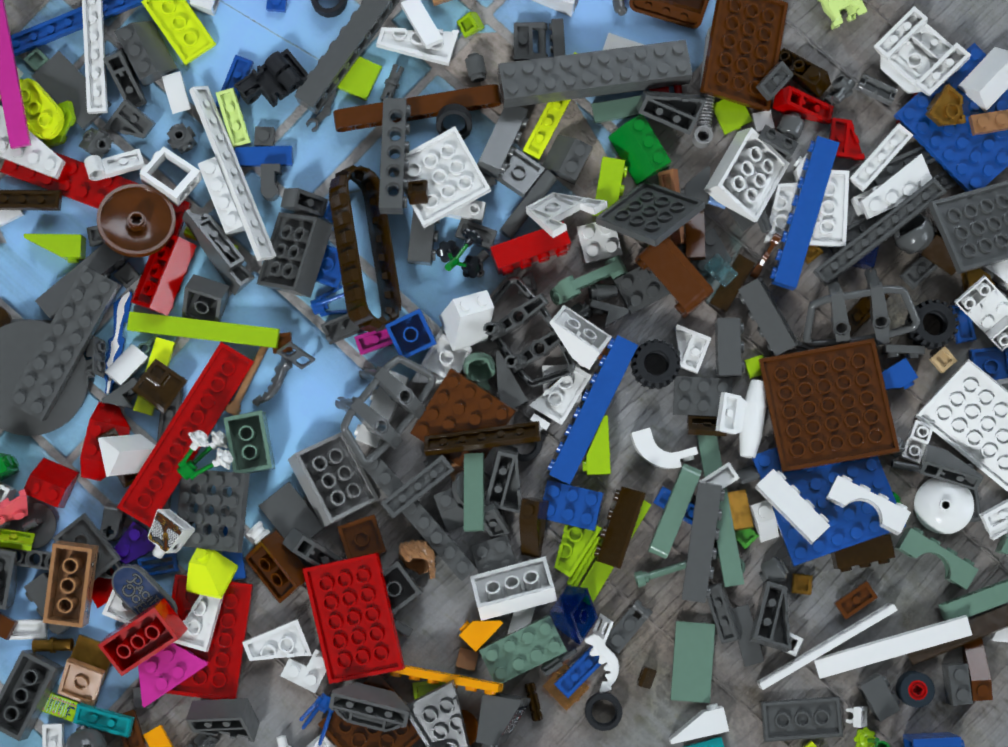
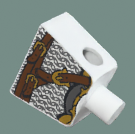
(168, 532)

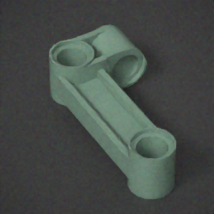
(570, 287)

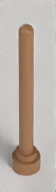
(234, 406)

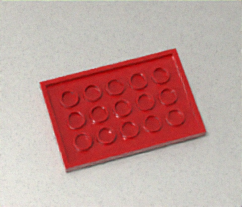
(353, 618)
(225, 655)

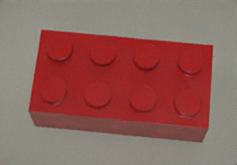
(528, 249)
(142, 637)

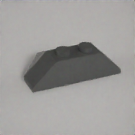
(369, 707)

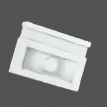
(996, 520)

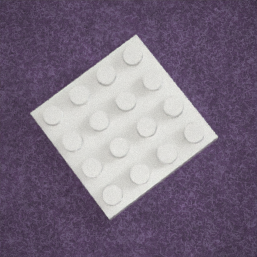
(450, 174)

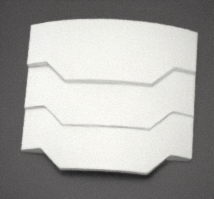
(918, 55)

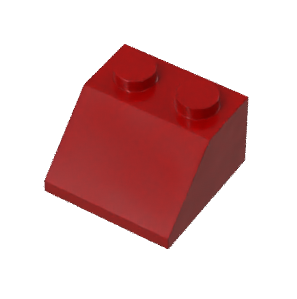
(51, 483)

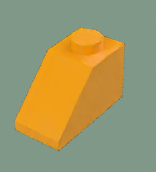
(478, 632)

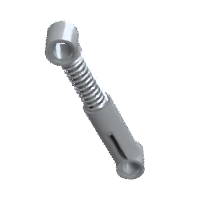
(704, 124)

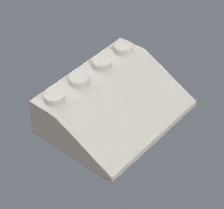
(747, 175)

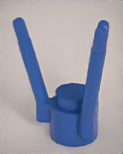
(320, 303)
(321, 704)

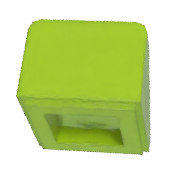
(470, 24)

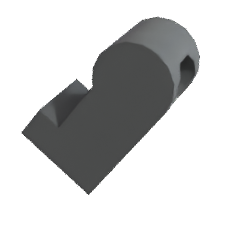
(269, 181)

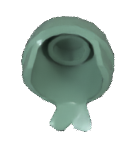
(479, 368)

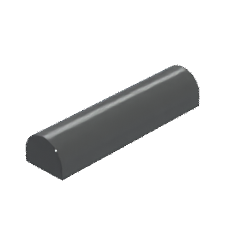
(519, 215)

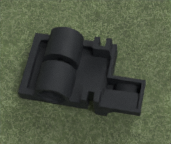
(273, 80)

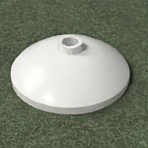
(931, 513)

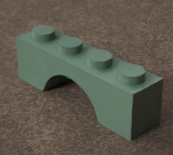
(957, 570)

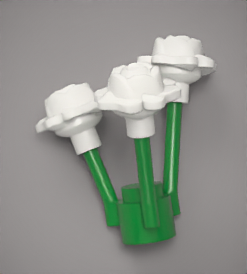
(200, 439)

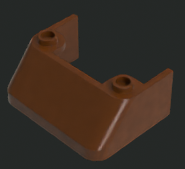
(680, 12)
(676, 275)

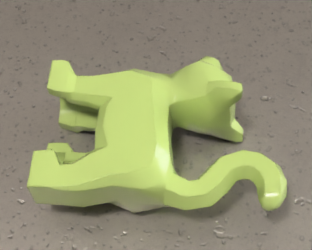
(834, 7)

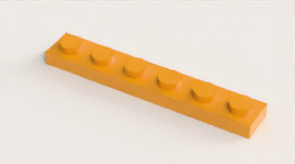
(435, 677)

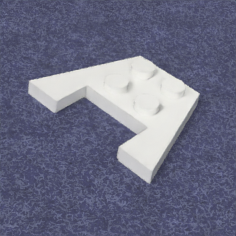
(556, 206)

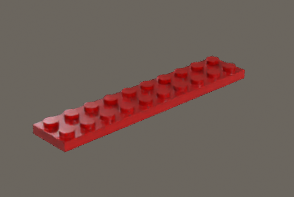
(77, 186)
(197, 412)

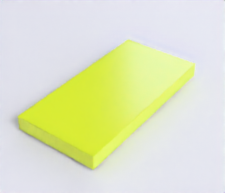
(180, 28)

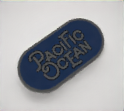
(138, 588)

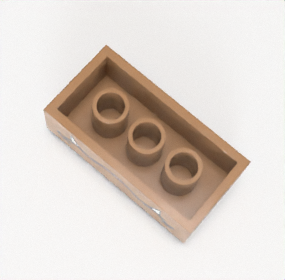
(70, 584)

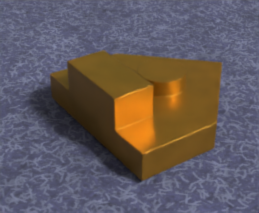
(946, 107)

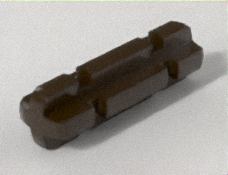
(534, 703)

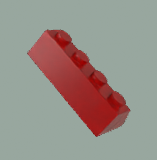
(164, 275)

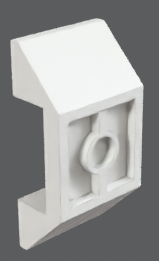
(987, 310)

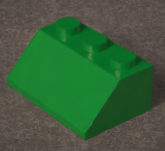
(640, 149)

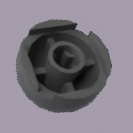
(86, 738)

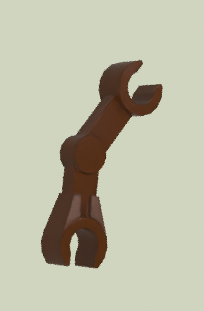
(758, 267)

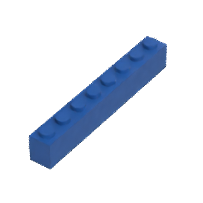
(805, 213)
(592, 412)

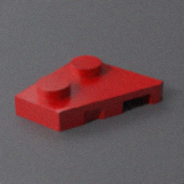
(843, 131)

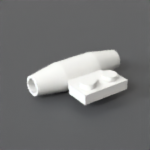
(744, 417)

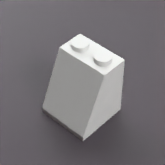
(465, 319)

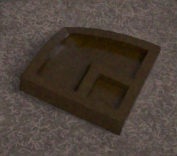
(159, 386)

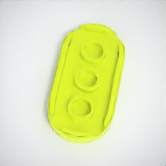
(42, 113)

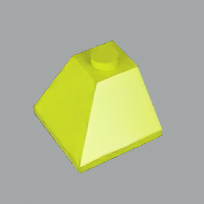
(209, 573)

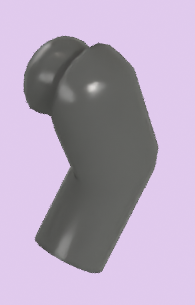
(619, 7)

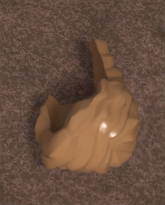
(418, 557)

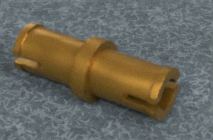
(53, 645)

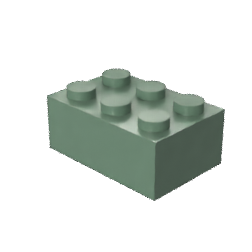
(249, 442)

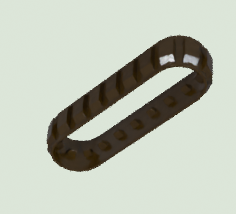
(348, 249)

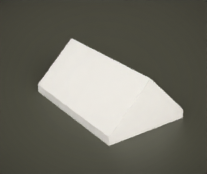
(987, 79)
(124, 453)

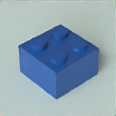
(411, 334)

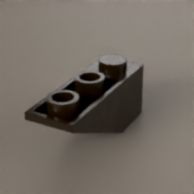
(806, 74)

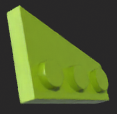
(574, 547)

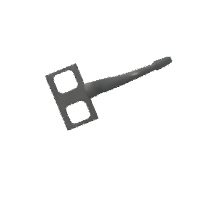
(281, 370)

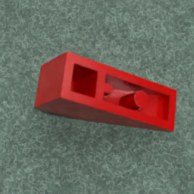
(810, 108)

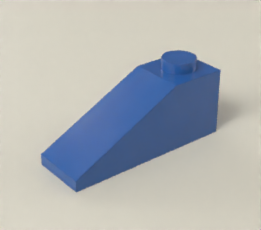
(899, 375)

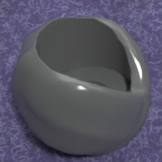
(915, 235)

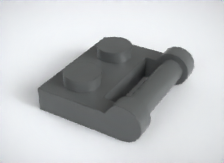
(524, 40)

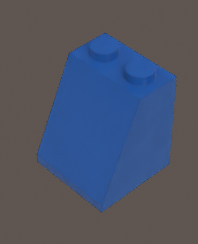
(940, 739)

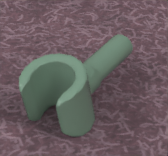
(148, 344)

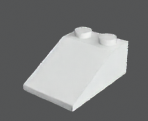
(579, 336)

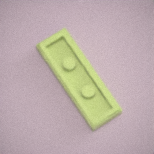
(233, 117)

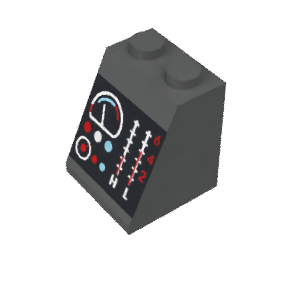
(499, 717)

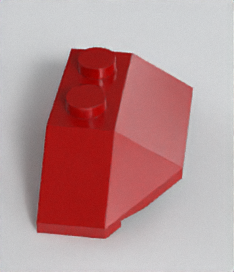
(103, 418)

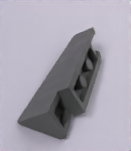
(219, 250)

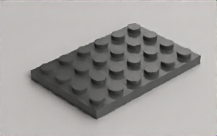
(974, 226)

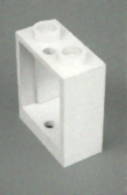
(184, 188)

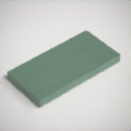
(692, 661)

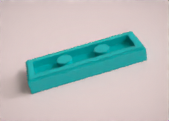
(103, 720)

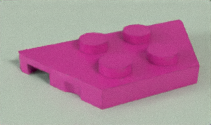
(166, 671)

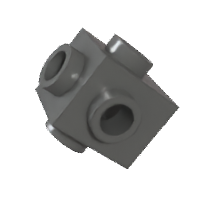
(186, 141)
(96, 142)

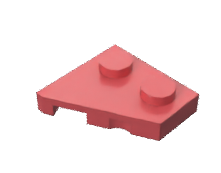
(14, 509)

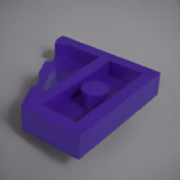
(134, 543)

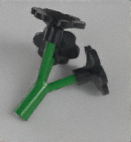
(450, 252)

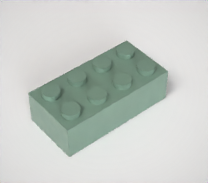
(522, 650)

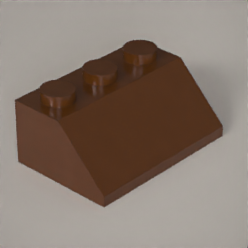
(276, 566)

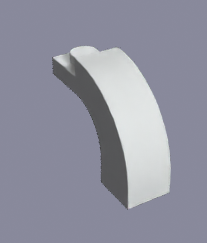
(651, 453)

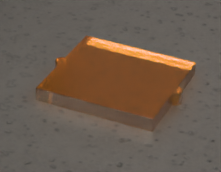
(565, 702)

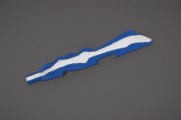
(116, 343)

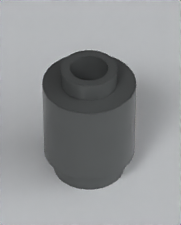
(476, 67)

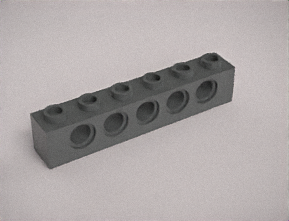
(391, 109)

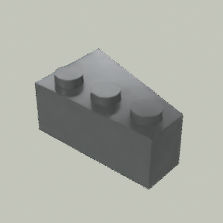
(672, 109)
(504, 481)
(771, 619)

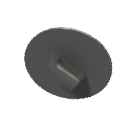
(39, 521)

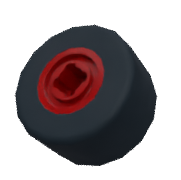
(908, 686)

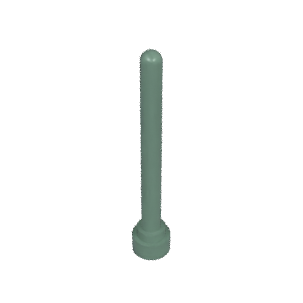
(644, 577)

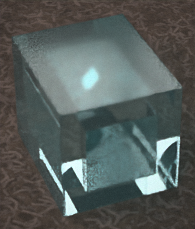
(721, 270)

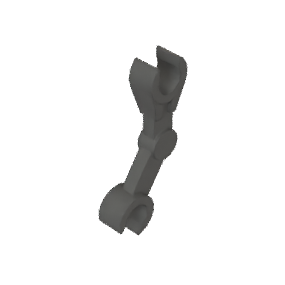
(323, 114)

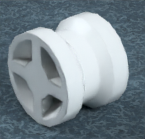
(258, 532)

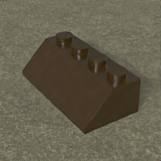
(620, 527)

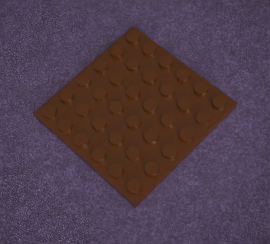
(828, 405)

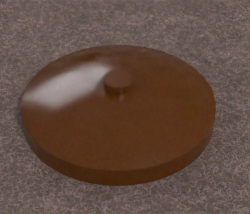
(136, 220)

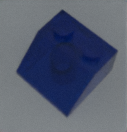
(574, 613)

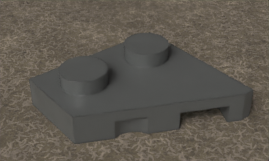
(130, 121)

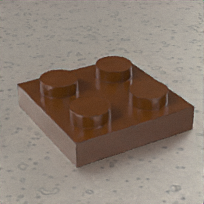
(361, 537)

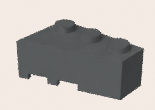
(225, 717)

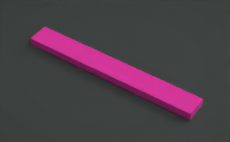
(10, 88)

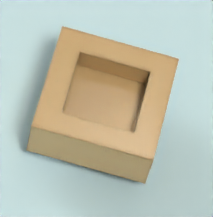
(942, 359)

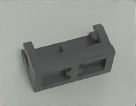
(340, 329)

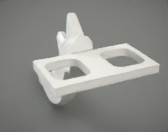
(599, 648)

